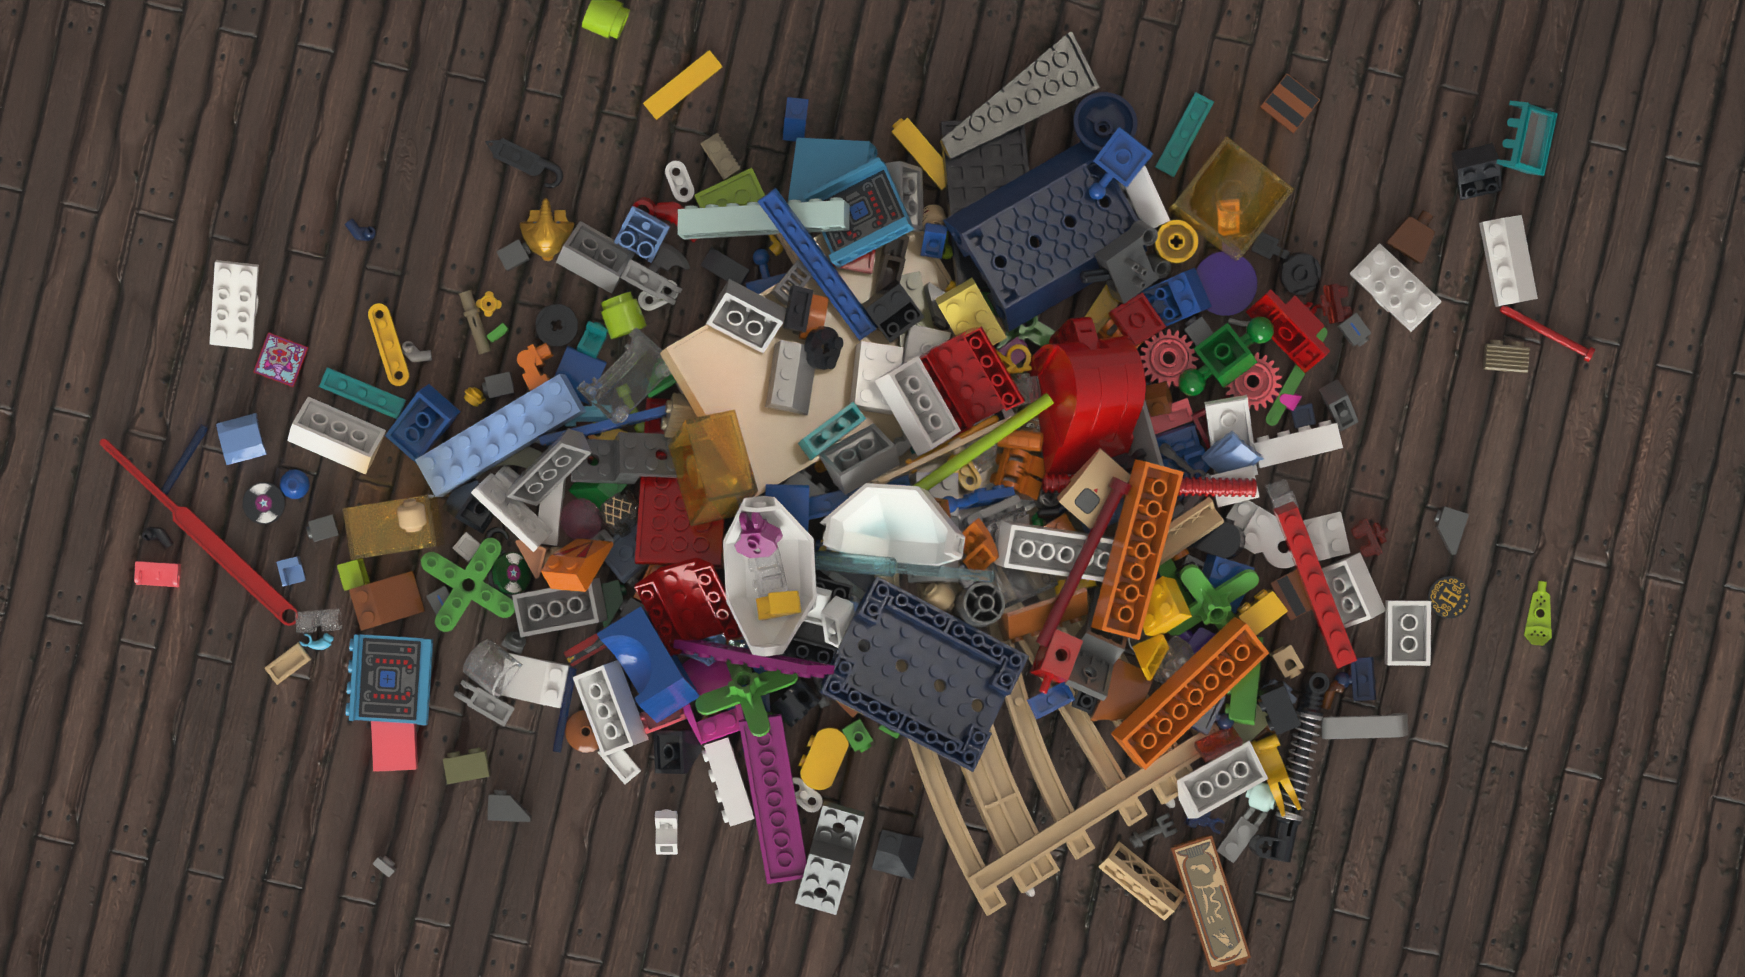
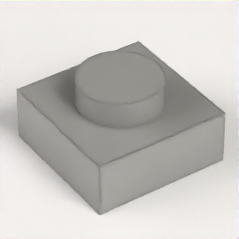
(385, 865)

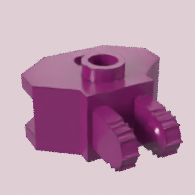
(757, 534)

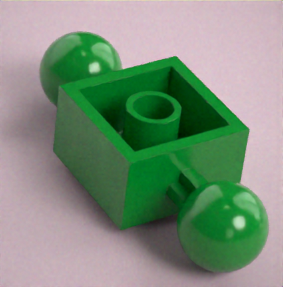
(1225, 355)

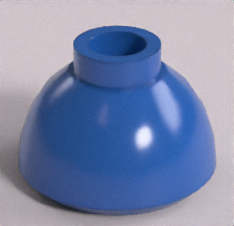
(294, 484)

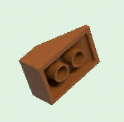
(387, 600)

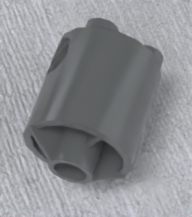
(979, 604)

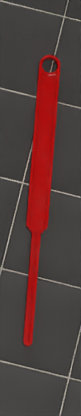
(211, 543)

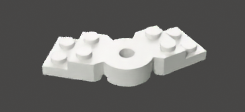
(1264, 534)

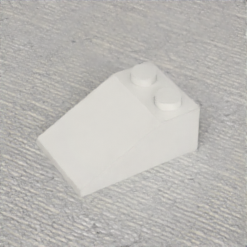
(538, 681)

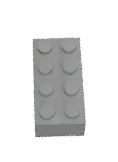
(558, 609)

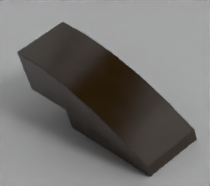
(891, 262)

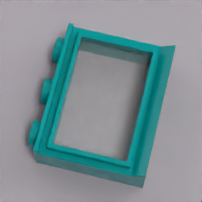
(1532, 139)

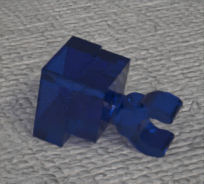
(1204, 821)

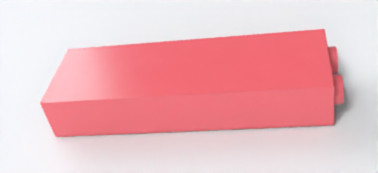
(394, 746)

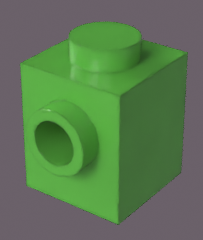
(858, 735)

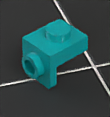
(592, 339)

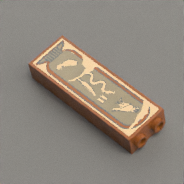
(1210, 903)

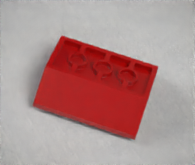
(971, 378)
(687, 603)

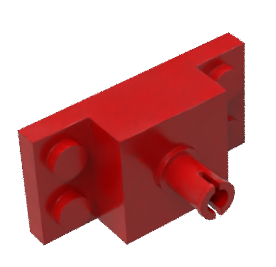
(1293, 328)

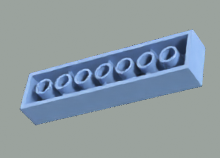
(500, 435)

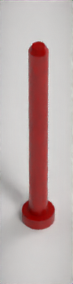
(1588, 353)

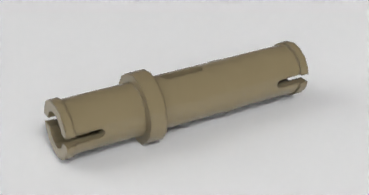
(474, 321)

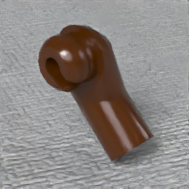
(1330, 692)

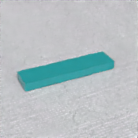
(1184, 134)
(362, 393)

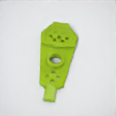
(1537, 623)

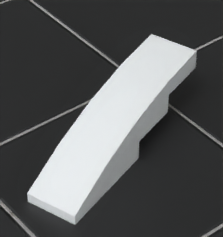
(550, 512)

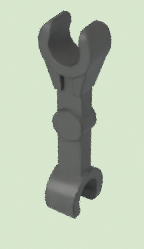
(1168, 451)

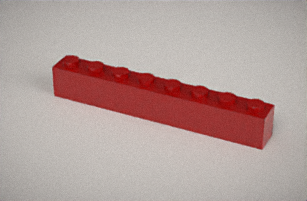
(1315, 584)

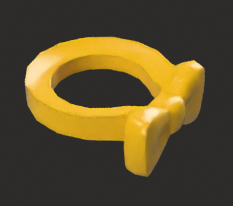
(1026, 367)

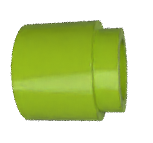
(606, 18)
(622, 315)

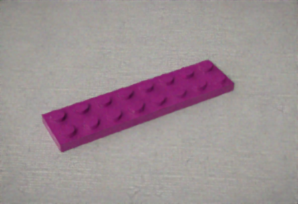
(741, 655)
(774, 802)

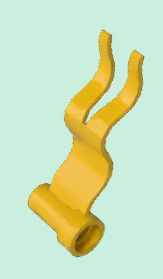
(1275, 770)

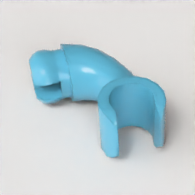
(320, 644)

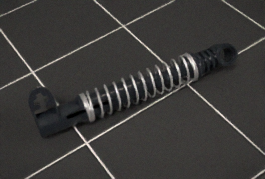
(1298, 772)

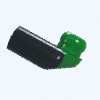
(1043, 513)

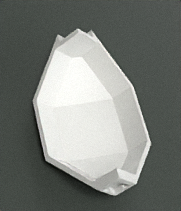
(896, 524)
(798, 560)

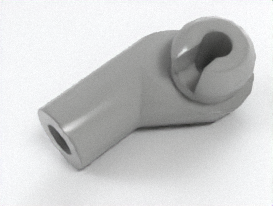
(414, 354)

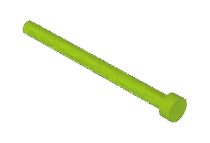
(985, 442)

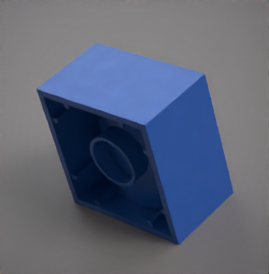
(654, 673)

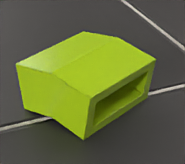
(353, 574)

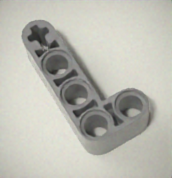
(1365, 726)

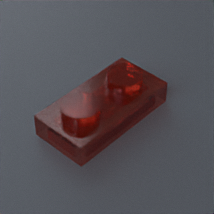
(1218, 744)

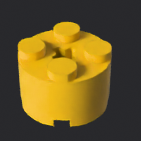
(1184, 233)

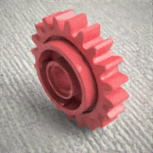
(1170, 345)
(1265, 387)

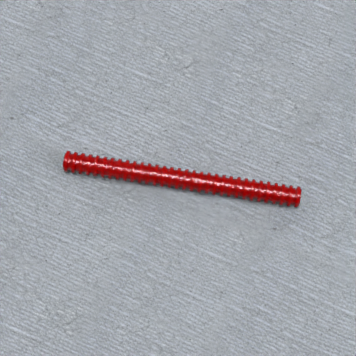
(1188, 486)

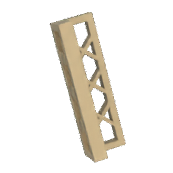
(1191, 528)
(1139, 884)

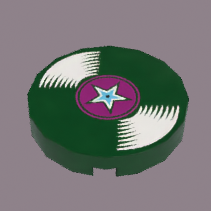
(511, 573)

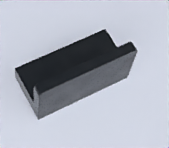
(798, 309)

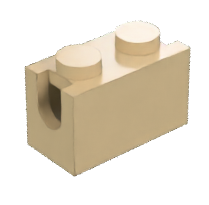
(1286, 661)

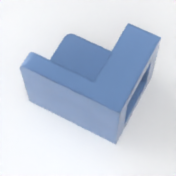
(291, 571)

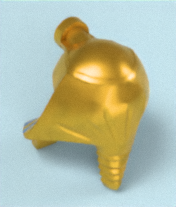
(543, 233)

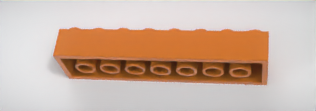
(1137, 549)
(1190, 693)

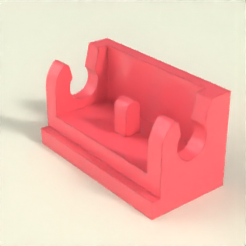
(1180, 415)
(157, 574)
(650, 725)

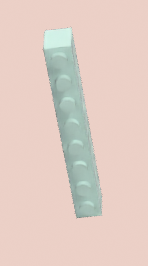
(753, 221)

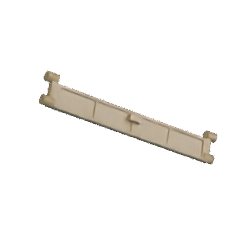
(955, 446)

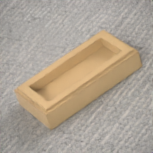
(288, 663)

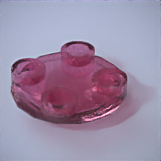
(581, 519)

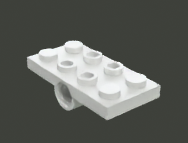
(1395, 287)
(234, 304)

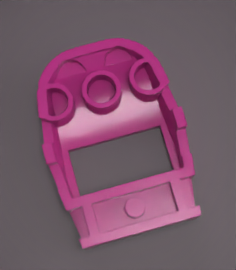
(705, 680)

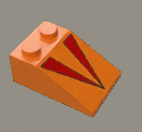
(576, 564)

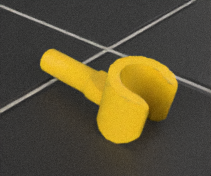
(776, 247)

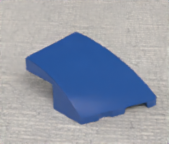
(1186, 445)

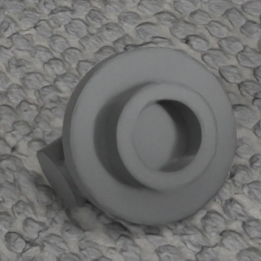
(514, 642)

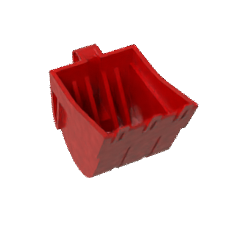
(1095, 395)

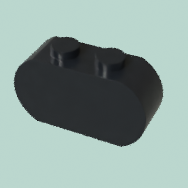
(1224, 541)

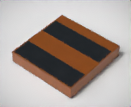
(1290, 103)
(1292, 594)

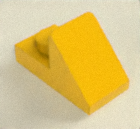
(778, 605)

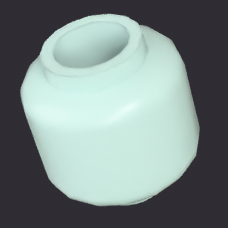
(1261, 797)

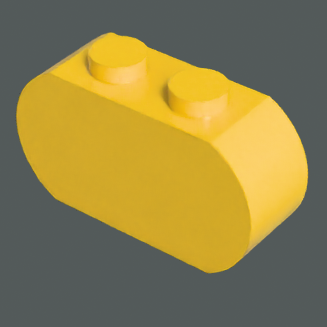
(823, 758)

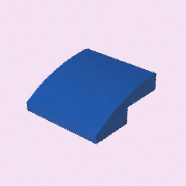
(580, 368)

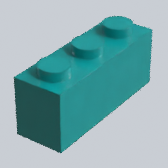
(831, 431)

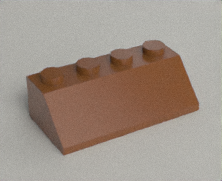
(1032, 617)

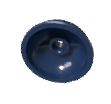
(1106, 112)

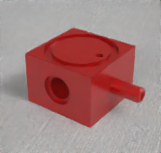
(1052, 669)

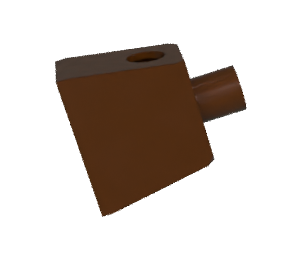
(1413, 237)

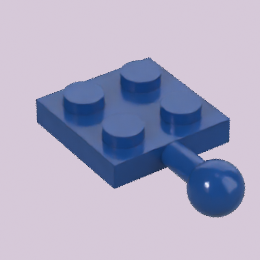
(1120, 158)
(761, 258)
(980, 498)

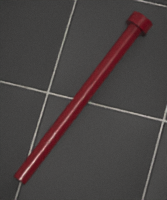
(1118, 489)

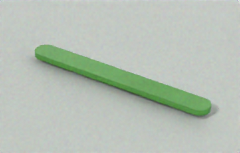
(1289, 388)

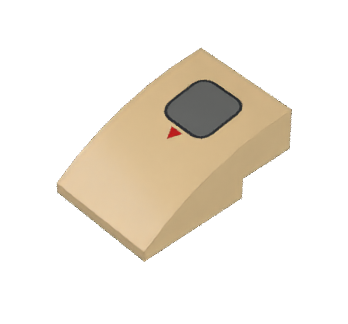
(1090, 488)

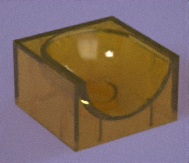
(1231, 199)
(712, 467)
(376, 529)

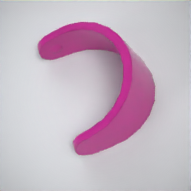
(1288, 400)

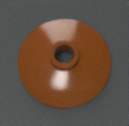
(574, 733)

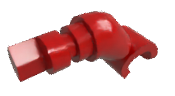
(663, 210)

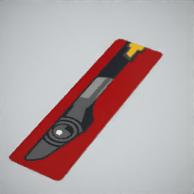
(584, 650)

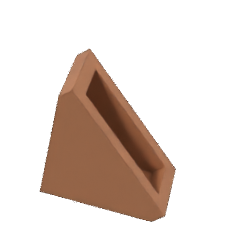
(534, 559)

